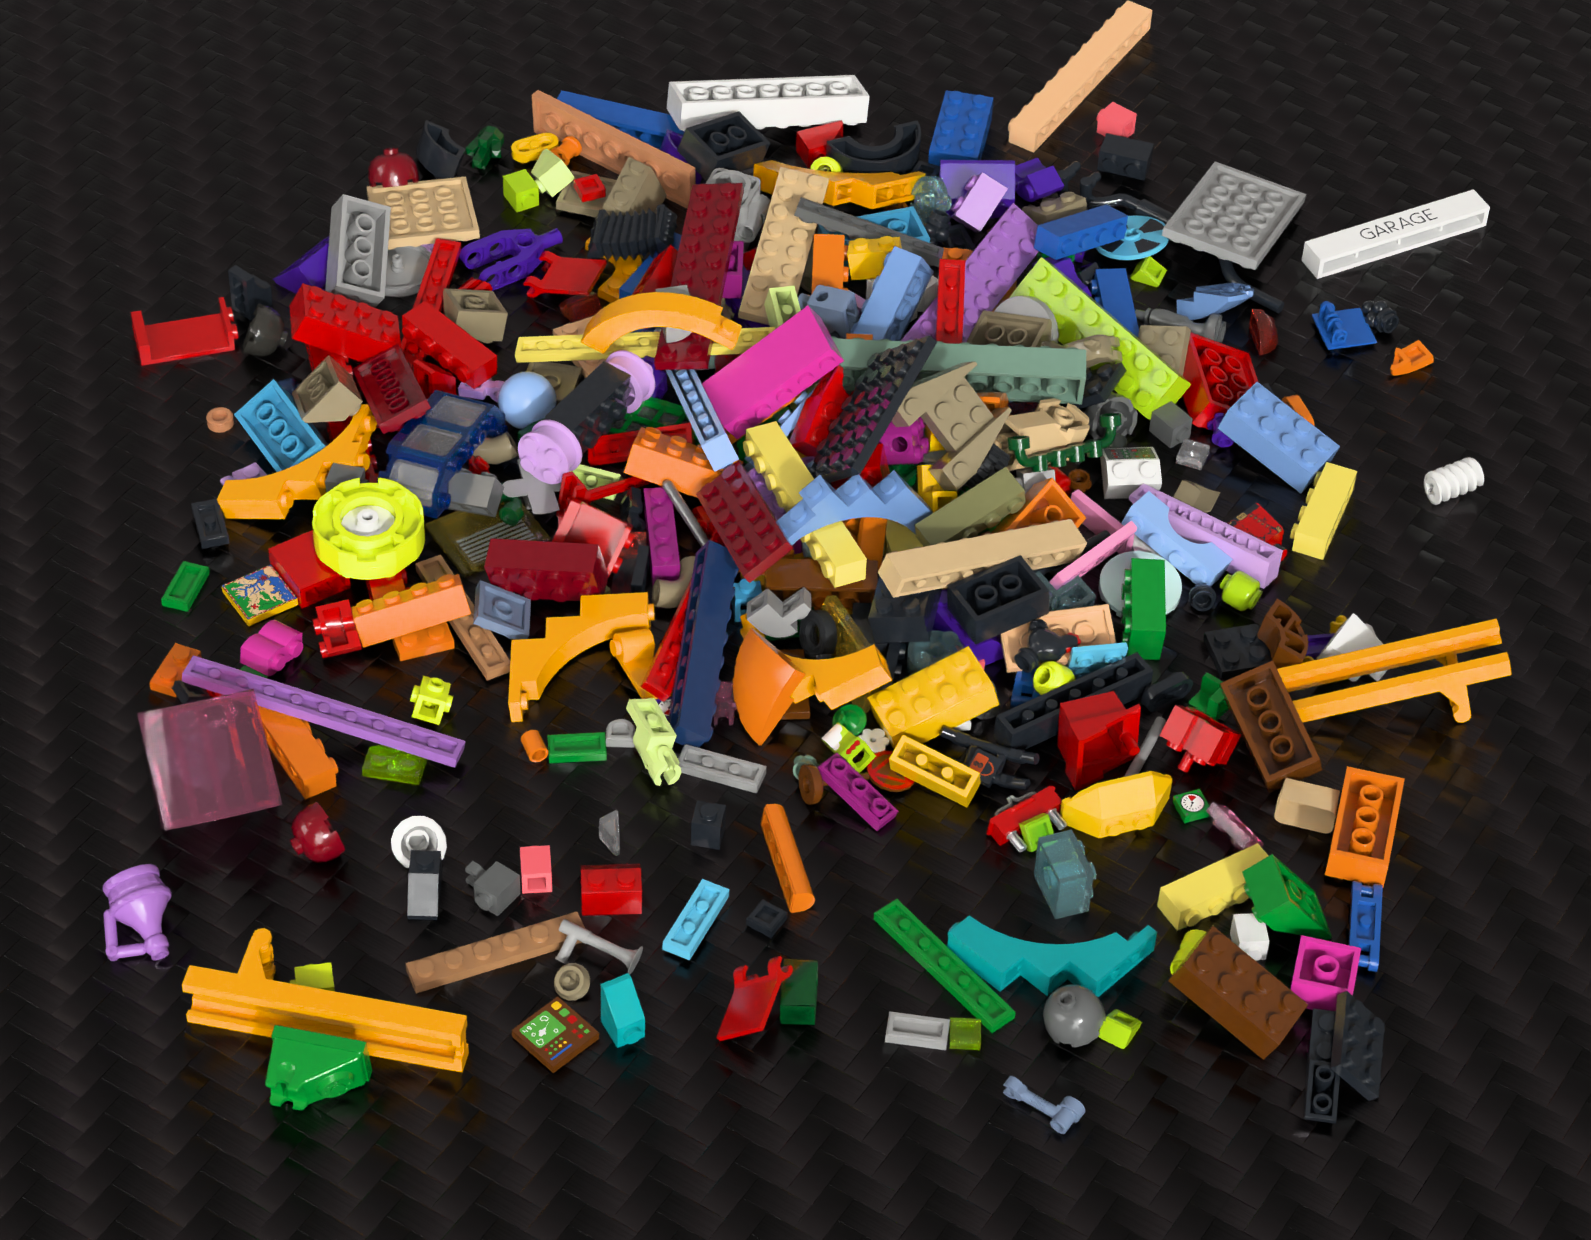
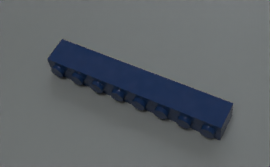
(702, 645)

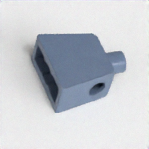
(834, 306)

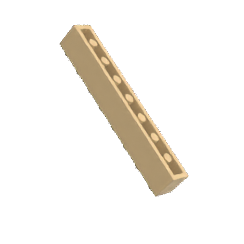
(948, 562)

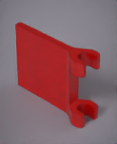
(565, 275)
(752, 1000)

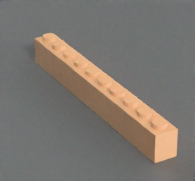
(1079, 76)

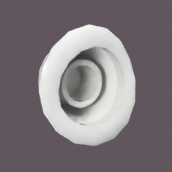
(417, 834)

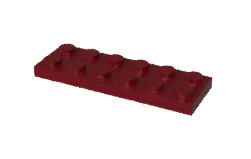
(391, 389)
(744, 521)

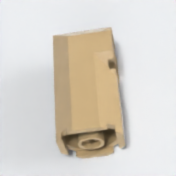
(1047, 427)

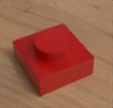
(589, 188)

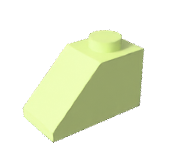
(551, 173)

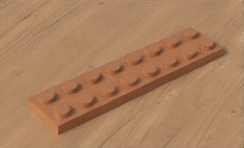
(611, 146)

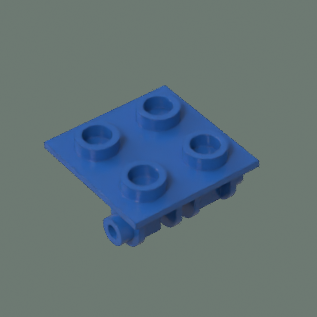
(1342, 327)

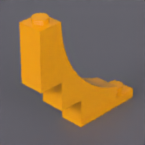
(864, 189)
(538, 660)

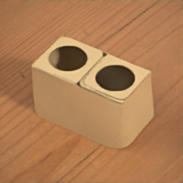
(1307, 806)

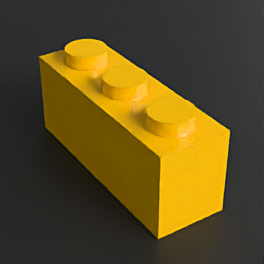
(934, 770)

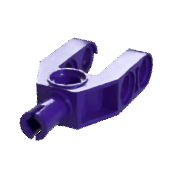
(520, 243)

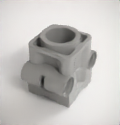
(753, 205)

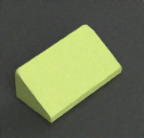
(595, 478)

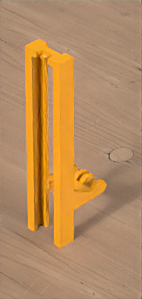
(1449, 679)
(257, 1003)

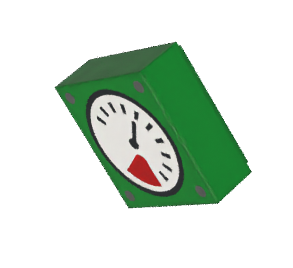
(1191, 805)

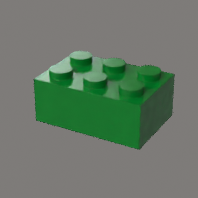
(1144, 608)

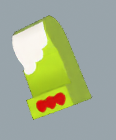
(847, 745)

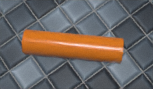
(786, 858)

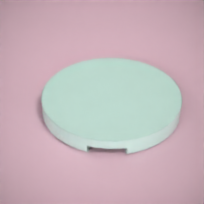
(1113, 576)

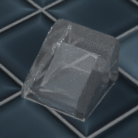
(610, 832)

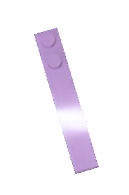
(1248, 552)

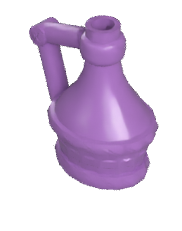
(137, 900)

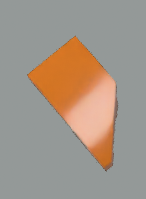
(1411, 358)

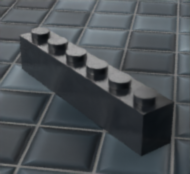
(1039, 717)

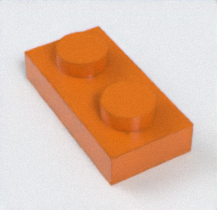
(424, 642)
(172, 669)

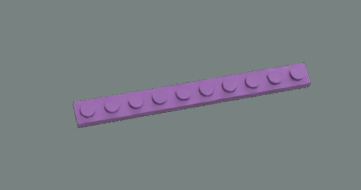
(326, 711)

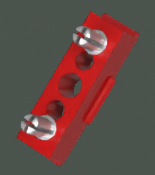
(1005, 823)

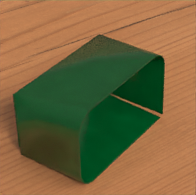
(799, 993)

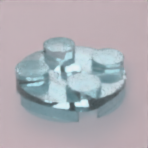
(929, 195)

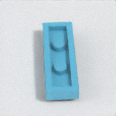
(695, 919)

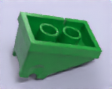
(314, 1066)

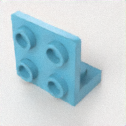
(1091, 658)

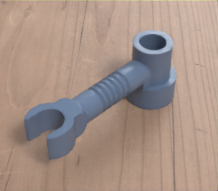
(1063, 1115)

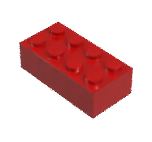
(342, 324)

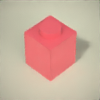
(1116, 121)
(535, 869)

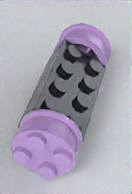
(585, 415)

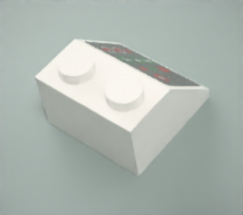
(1128, 469)

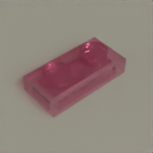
(1228, 822)

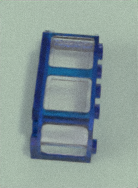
(438, 444)

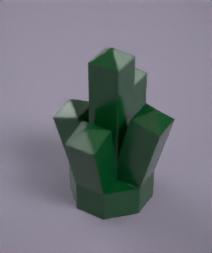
(485, 146)

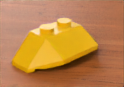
(1118, 804)

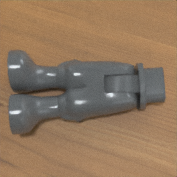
(1212, 329)

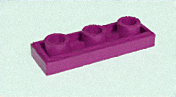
(857, 791)

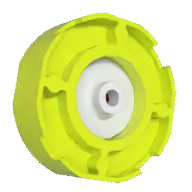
(368, 528)

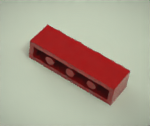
(659, 272)
(449, 344)

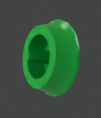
(851, 717)

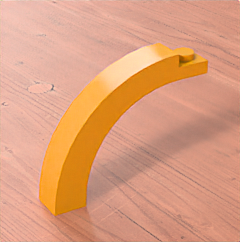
(659, 310)

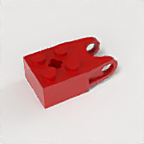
(819, 412)

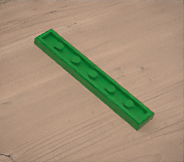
(944, 965)

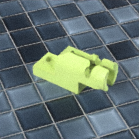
(654, 740)

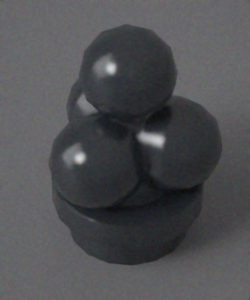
(937, 226)
(1380, 316)

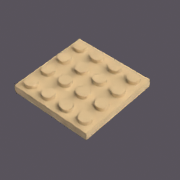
(428, 211)

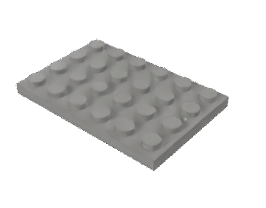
(1234, 215)

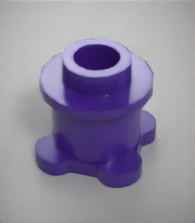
(1219, 437)

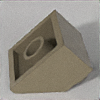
(476, 313)

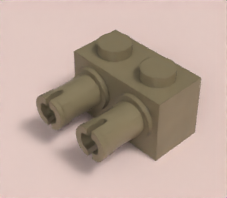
(1056, 208)

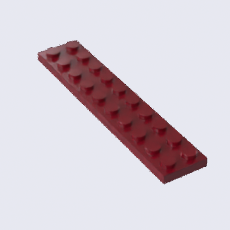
(702, 265)

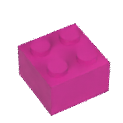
(1324, 971)

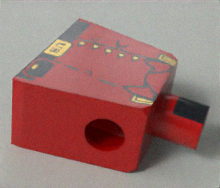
(1261, 525)

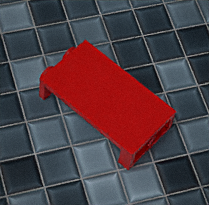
(184, 337)

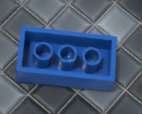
(961, 127)

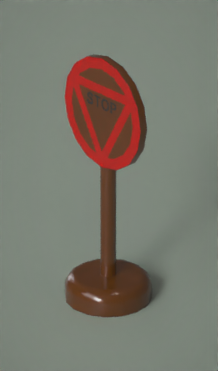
(877, 770)

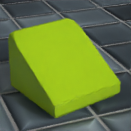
(1148, 272)
(1119, 1028)

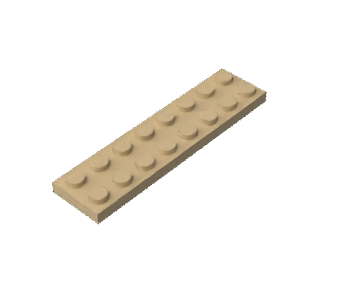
(783, 241)

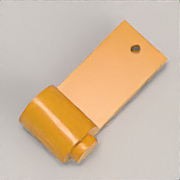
(635, 654)

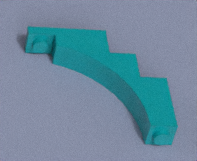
(1046, 966)

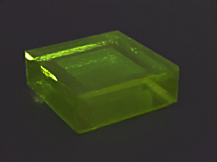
(965, 1033)

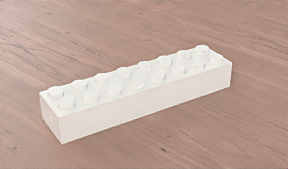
(770, 101)

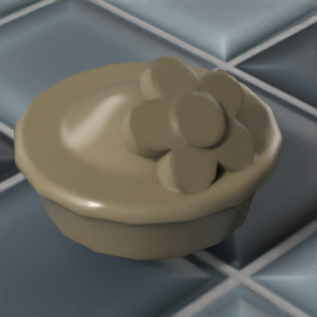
(572, 981)

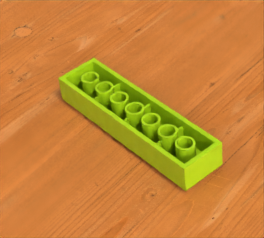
(1148, 378)

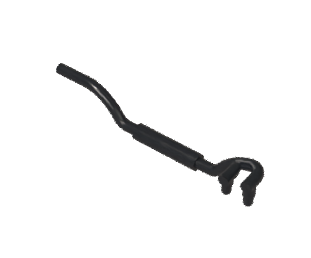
(1149, 209)

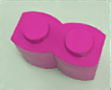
(271, 648)

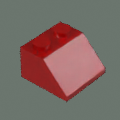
(611, 889)

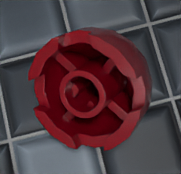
(392, 169)
(315, 835)

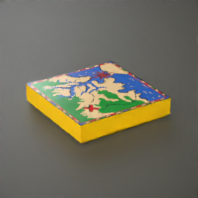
(259, 595)

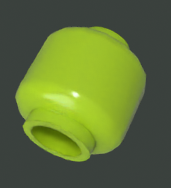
(1240, 590)

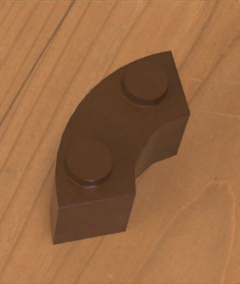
(1283, 635)

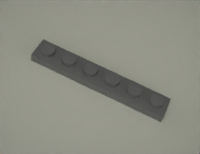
(859, 228)

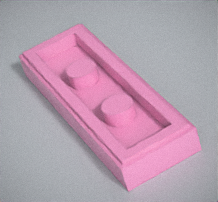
(1098, 519)

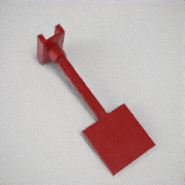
(573, 487)

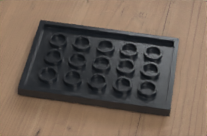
(869, 410)

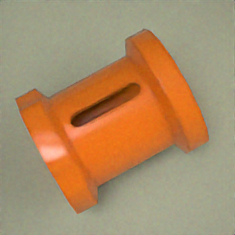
(569, 148)

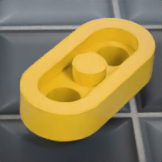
(532, 147)

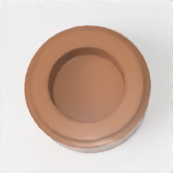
(220, 419)

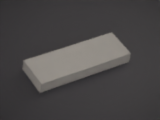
(721, 768)

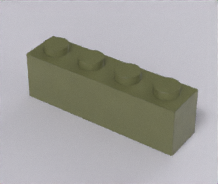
(973, 511)

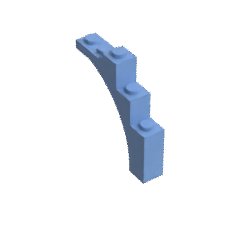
(854, 499)

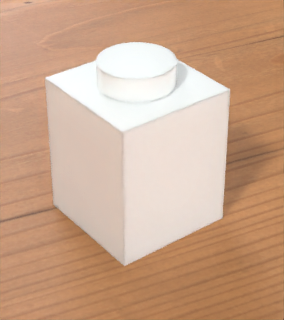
(1250, 935)

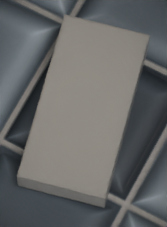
(917, 1030)

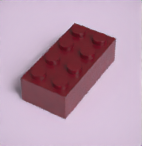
(546, 569)

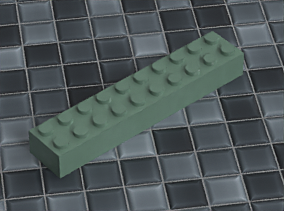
(1017, 370)

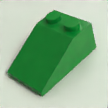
(1284, 900)

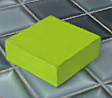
(1035, 828)

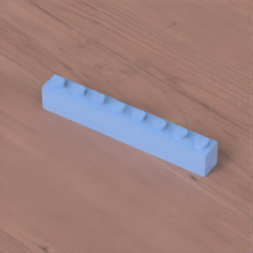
(703, 418)

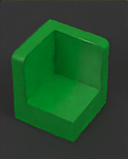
(1210, 698)

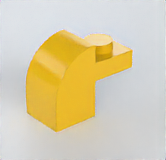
(931, 491)

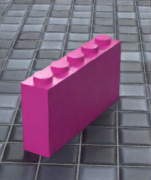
(772, 372)

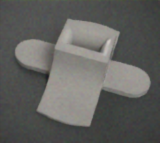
(536, 494)

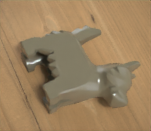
(1097, 349)

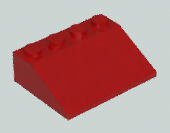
(1217, 378)

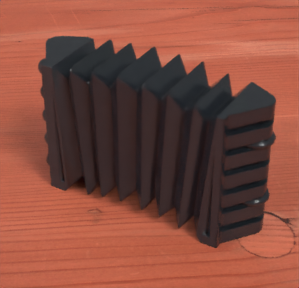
(632, 234)

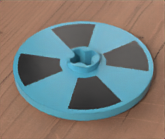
(1140, 240)

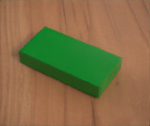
(185, 586)
(577, 747)

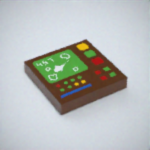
(555, 1034)

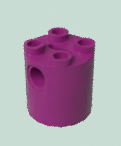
(905, 444)

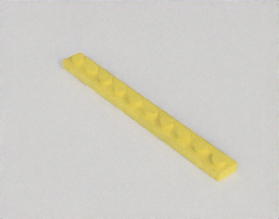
(640, 343)

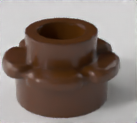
(1080, 480)

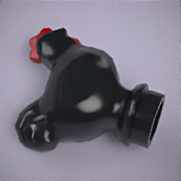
(1044, 646)

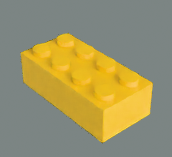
(934, 697)

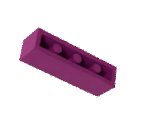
(661, 535)

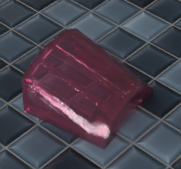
(208, 760)

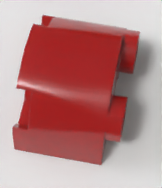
(337, 629)

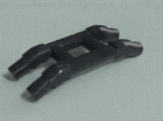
(1001, 752)

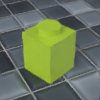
(520, 190)

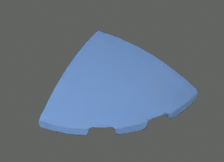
(1214, 299)

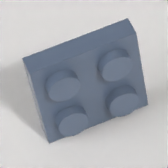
(502, 611)

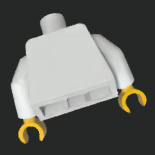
(1349, 636)

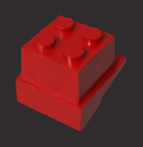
(1096, 736)

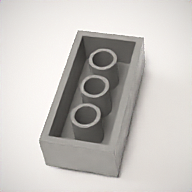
(358, 250)

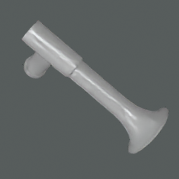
(575, 932)

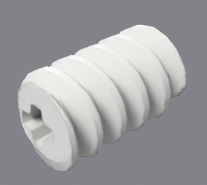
(1453, 480)

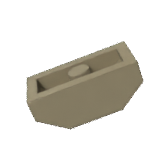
(1196, 495)

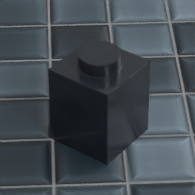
(708, 825)

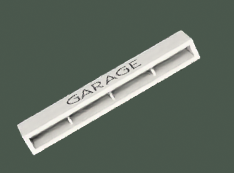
(1395, 233)

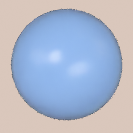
(526, 398)

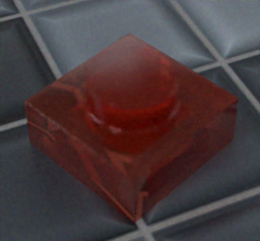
(639, 539)

